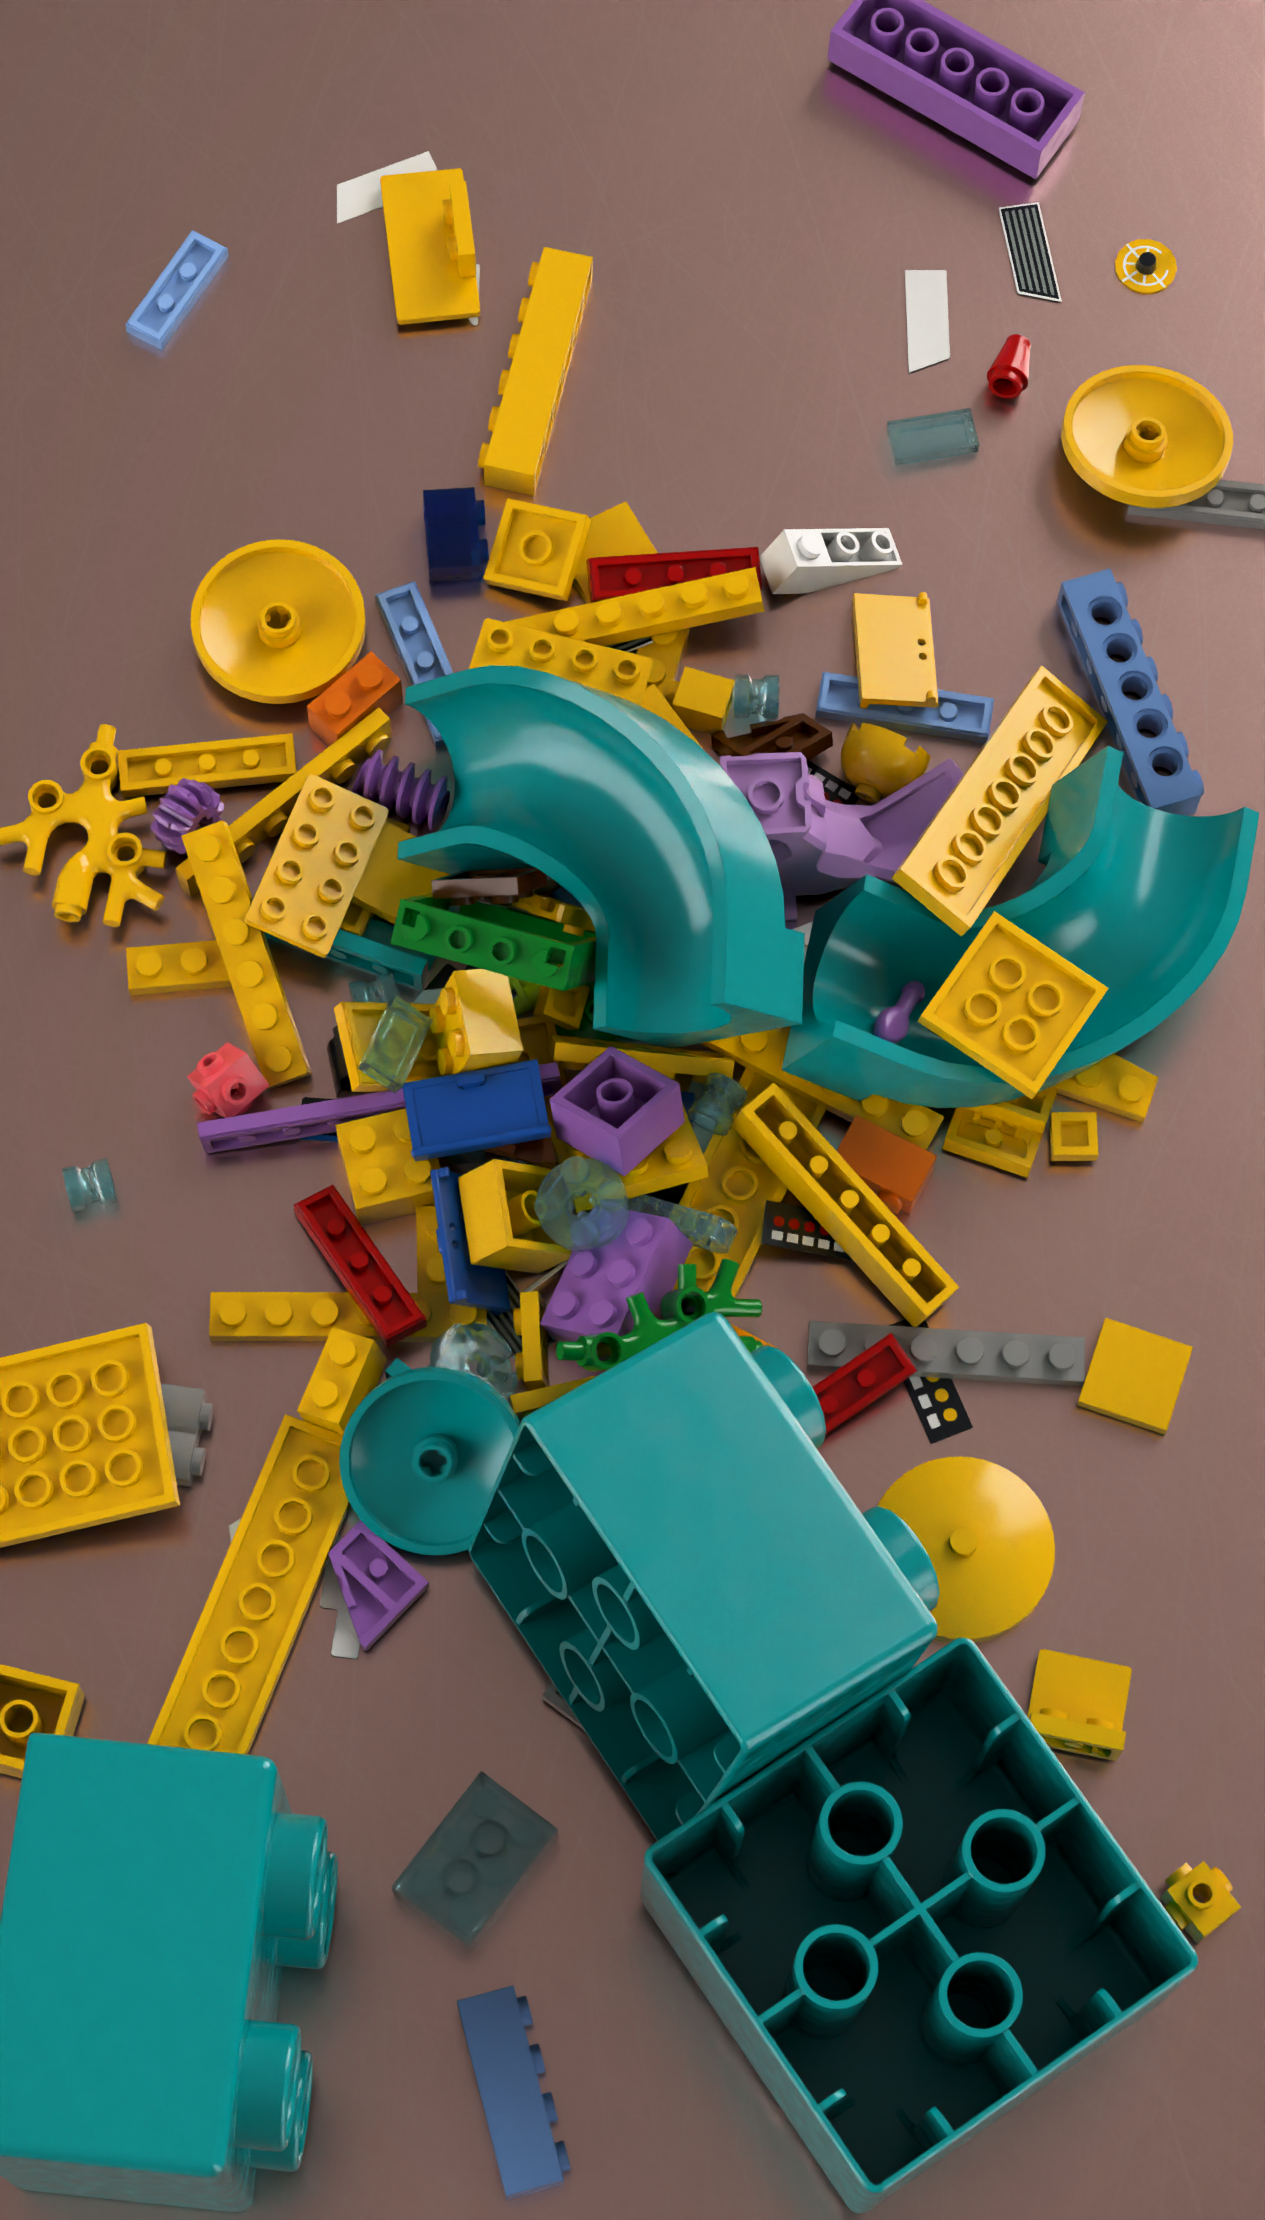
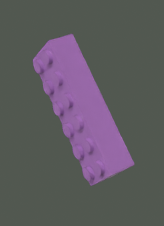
(958, 79)

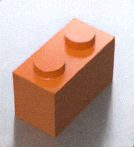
(353, 698)
(887, 1164)

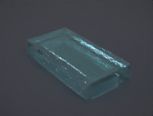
(932, 436)
(395, 1044)

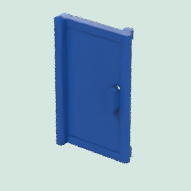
(479, 1116)
(466, 1283)

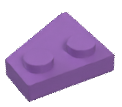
(373, 1582)

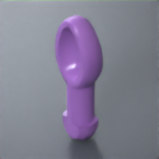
(893, 1021)

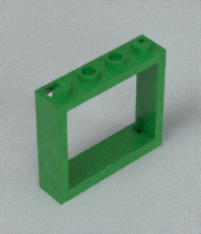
(497, 941)

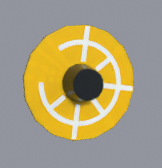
(1145, 266)

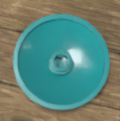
(426, 1457)

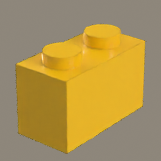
(341, 1380)

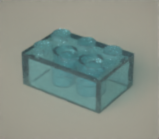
(475, 1862)

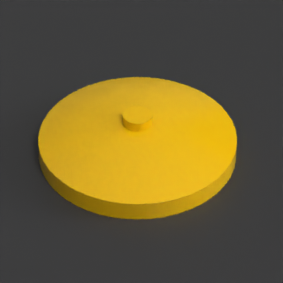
(1147, 436)
(278, 621)
(983, 1539)

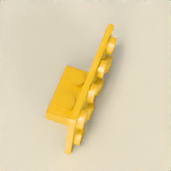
(430, 246)
(579, 661)
(316, 866)

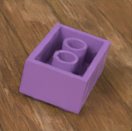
(598, 1280)

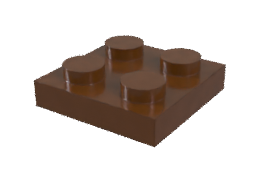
(500, 885)

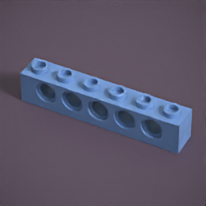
(1101, 596)

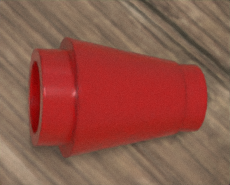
(1010, 368)

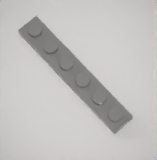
(956, 1352)

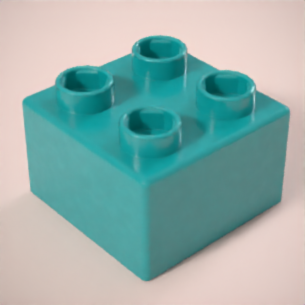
(699, 1567)
(912, 1923)
(149, 1970)

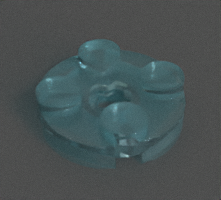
(573, 1179)
(484, 1346)

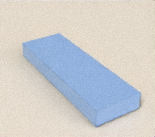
(177, 290)

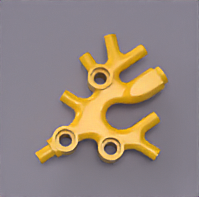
(105, 849)

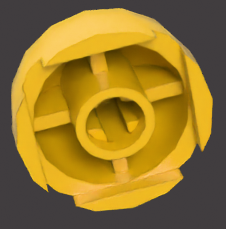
(879, 761)

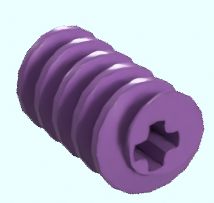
(403, 790)

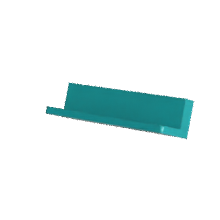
(377, 956)

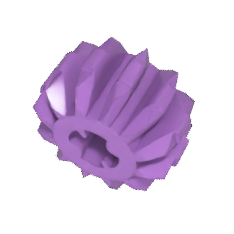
(184, 810)

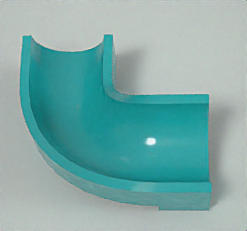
(636, 833)
(1123, 897)

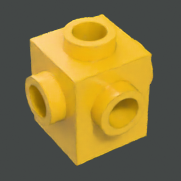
(1212, 1889)

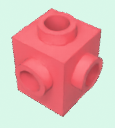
(226, 1082)

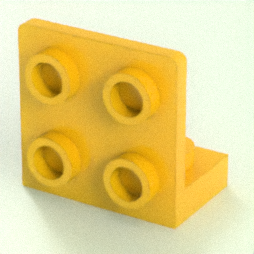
(1080, 1704)

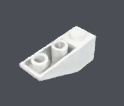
(824, 558)

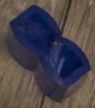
(453, 534)

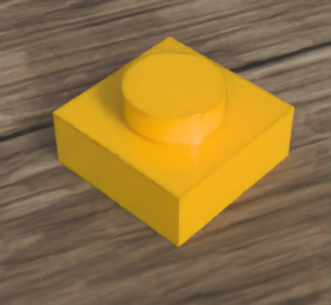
(562, 1007)
(1073, 1136)

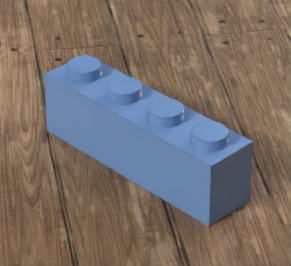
(511, 2092)

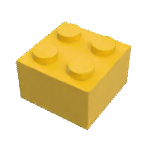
(475, 1022)
(381, 1169)
(502, 1218)
(33, 1705)

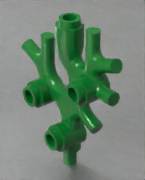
(677, 1308)

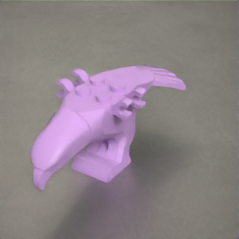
(829, 843)

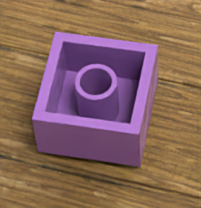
(617, 1110)

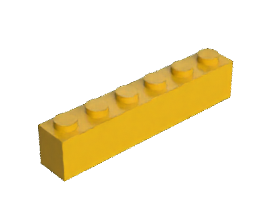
(537, 371)
(844, 1205)

